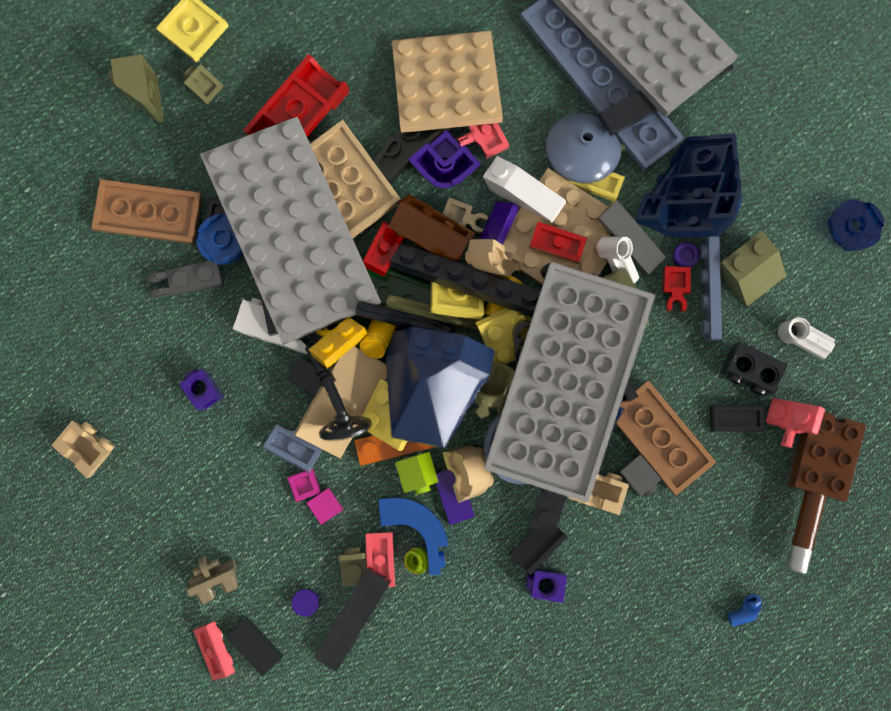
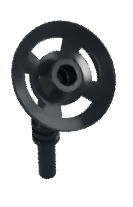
(343, 420)

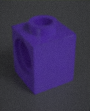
(209, 397)
(555, 593)

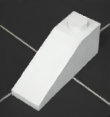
(523, 189)
(252, 323)

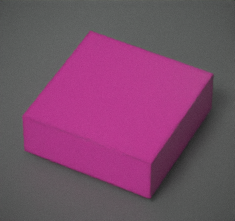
(304, 485)
(325, 506)

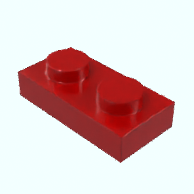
(558, 242)
(382, 250)

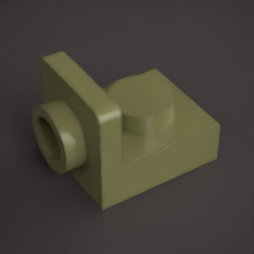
(202, 83)
(352, 565)

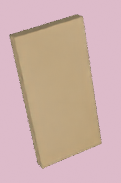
(356, 382)

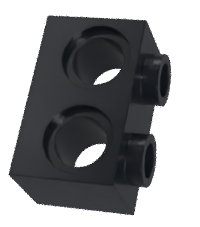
(755, 362)

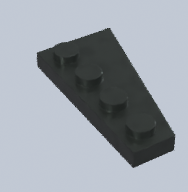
(394, 155)

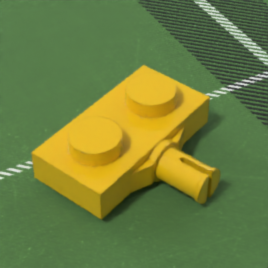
(337, 341)

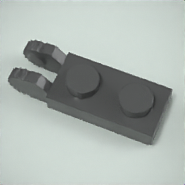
(187, 279)

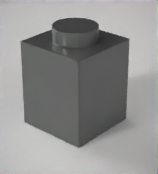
(639, 476)

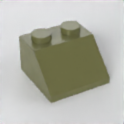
(138, 84)
(752, 269)

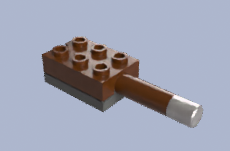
(821, 469)

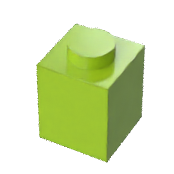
(417, 473)

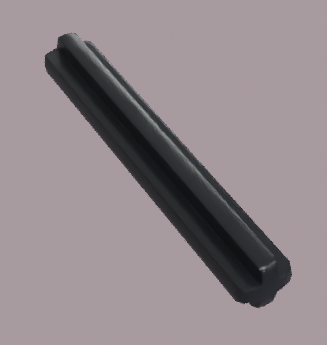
(399, 318)

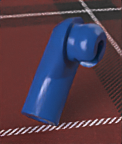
(748, 611)

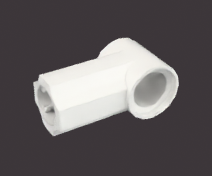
(618, 253)
(807, 337)

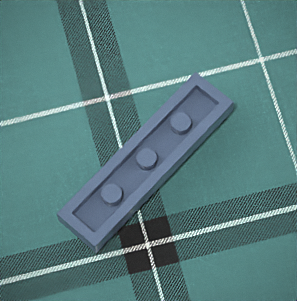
(711, 299)

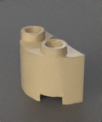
(490, 257)
(83, 447)
(468, 466)
(608, 493)

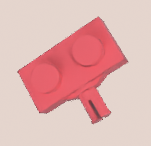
(488, 137)
(794, 418)

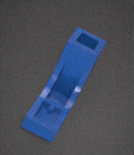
(415, 514)

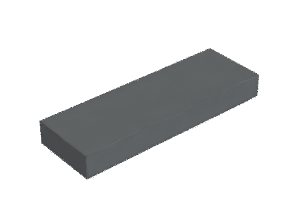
(621, 224)

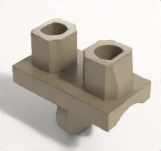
(212, 574)

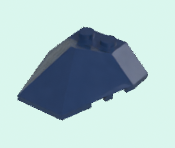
(698, 190)
(433, 383)

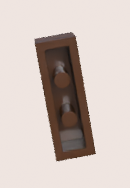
(430, 229)

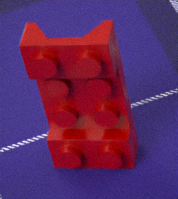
(305, 94)

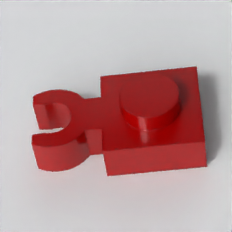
(676, 283)

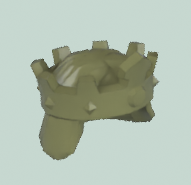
(495, 389)

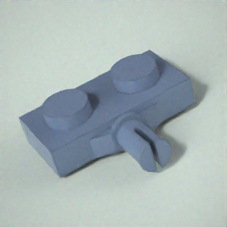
(292, 448)

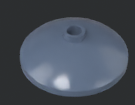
(581, 159)

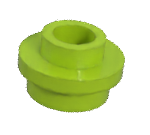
(416, 560)

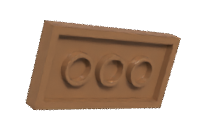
(147, 211)
(663, 439)

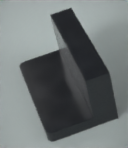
(536, 548)

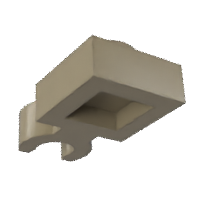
(462, 214)

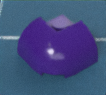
(444, 162)

